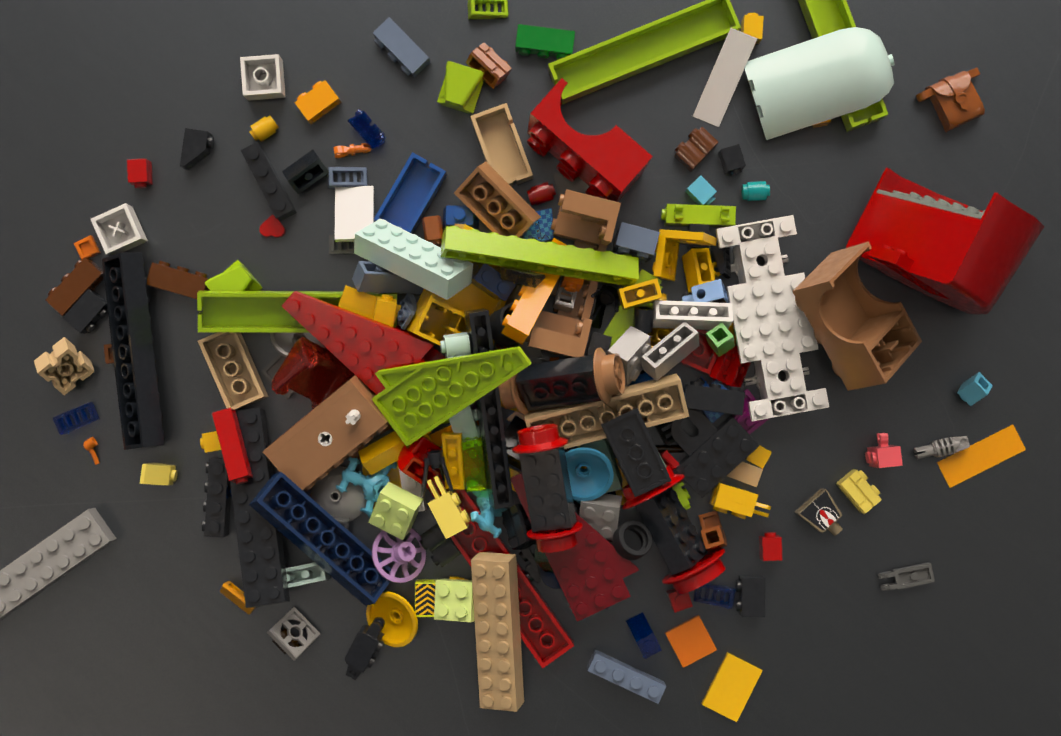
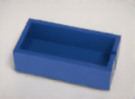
(411, 193)

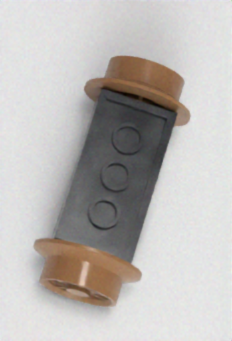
(565, 382)

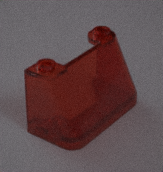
(310, 372)

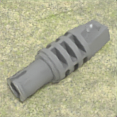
(942, 447)

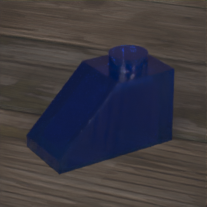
(643, 635)

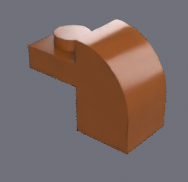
(712, 531)

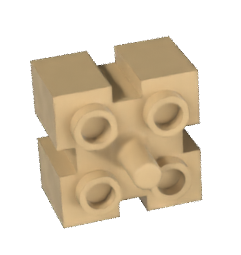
(64, 366)

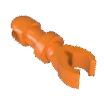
(342, 151)

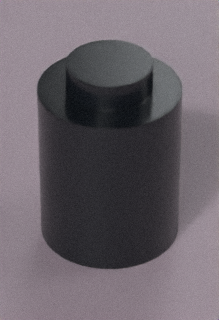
(643, 318)

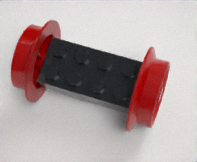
(676, 536)

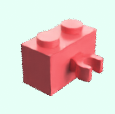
(883, 454)

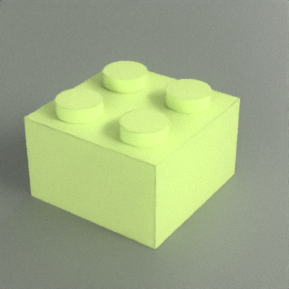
(395, 510)
(454, 600)

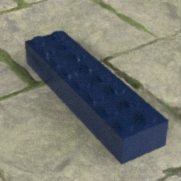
(320, 537)

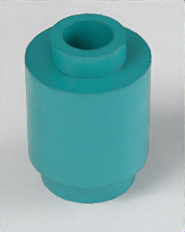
(755, 191)

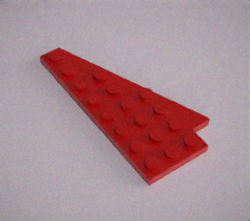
(357, 340)

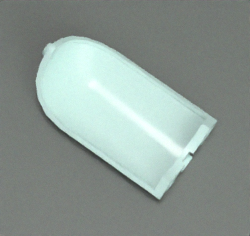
(819, 80)

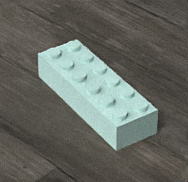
(412, 258)

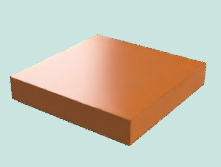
(690, 641)

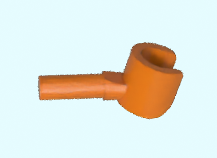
(89, 445)

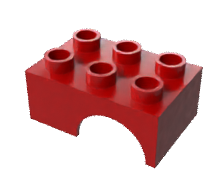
(604, 162)

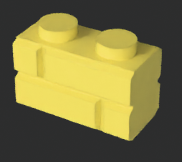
(859, 491)

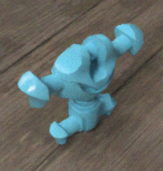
(371, 484)
(488, 513)

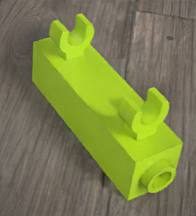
(698, 214)

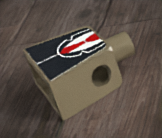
(821, 512)

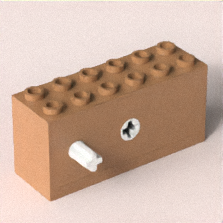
(327, 434)

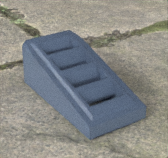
(338, 170)

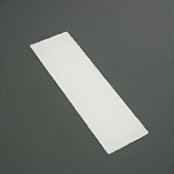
(724, 77)

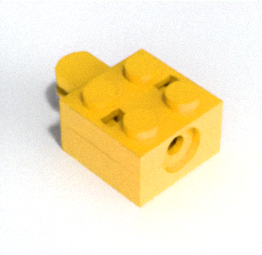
(736, 500)

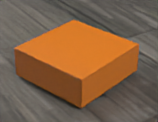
(87, 247)

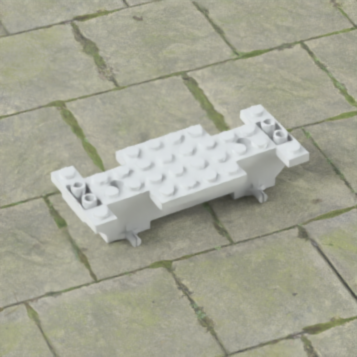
(767, 319)

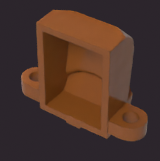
(955, 99)

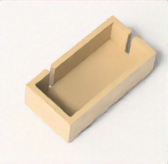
(502, 144)

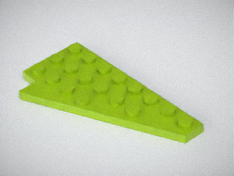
(433, 391)

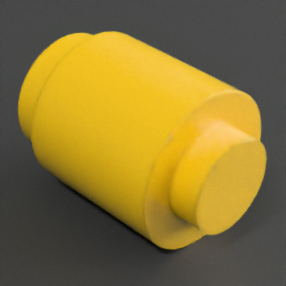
(263, 128)

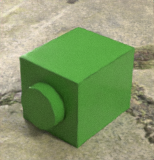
(720, 339)

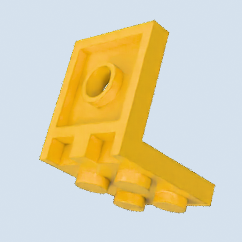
(668, 249)

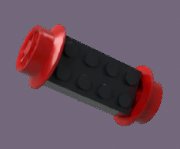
(547, 488)

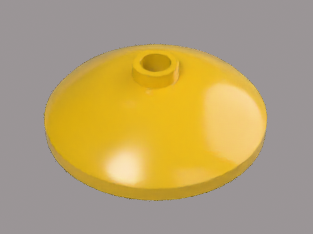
(399, 618)

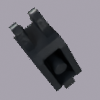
(363, 648)

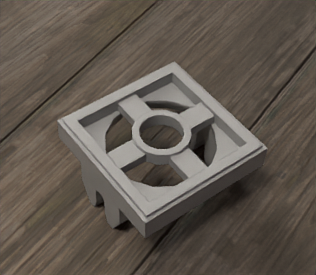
(312, 633)

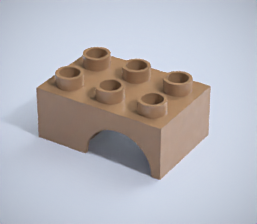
(858, 331)

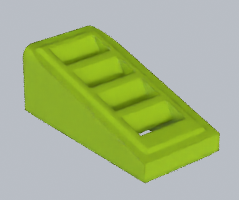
(480, 14)

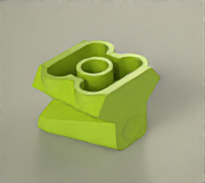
(461, 87)
(234, 279)

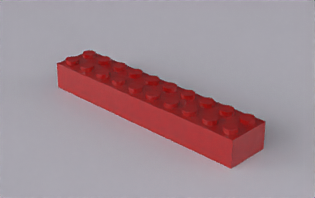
(538, 624)

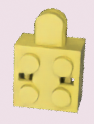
(447, 509)

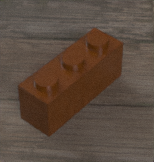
(176, 280)
(74, 285)

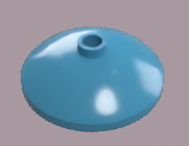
(593, 480)

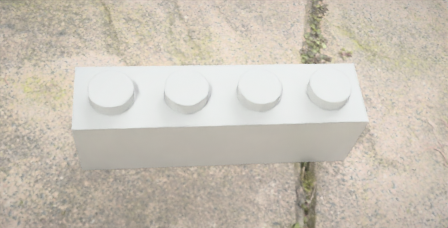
(697, 314)

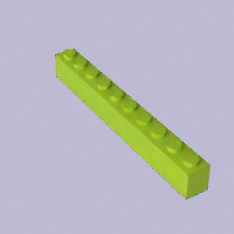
(539, 256)

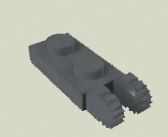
(908, 576)

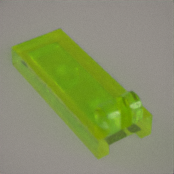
(474, 464)

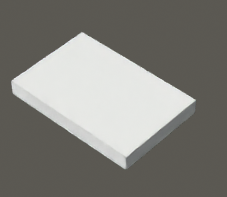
(352, 211)

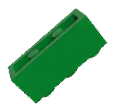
(544, 41)

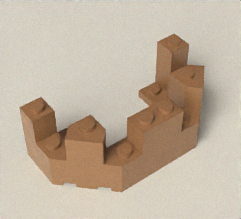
(591, 225)

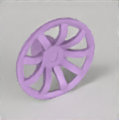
(401, 554)

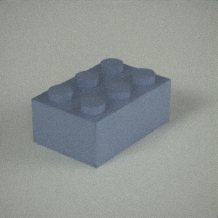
(635, 241)

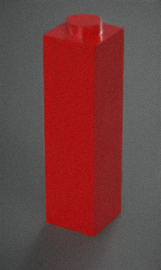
(232, 445)

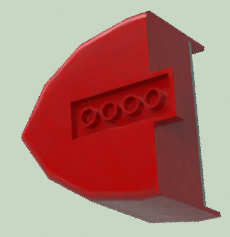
(943, 244)

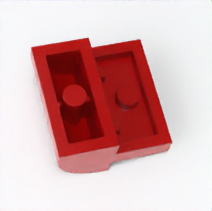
(728, 369)
(412, 459)

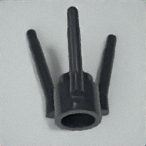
(607, 296)
(436, 460)

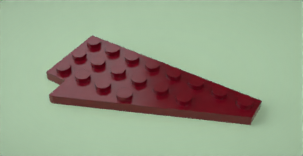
(590, 570)

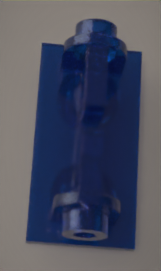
(369, 133)

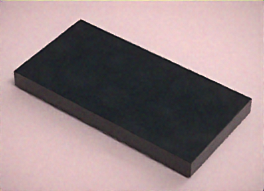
(636, 452)

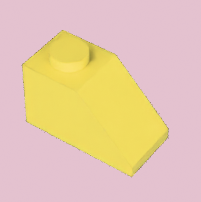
(158, 474)

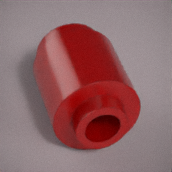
(541, 193)

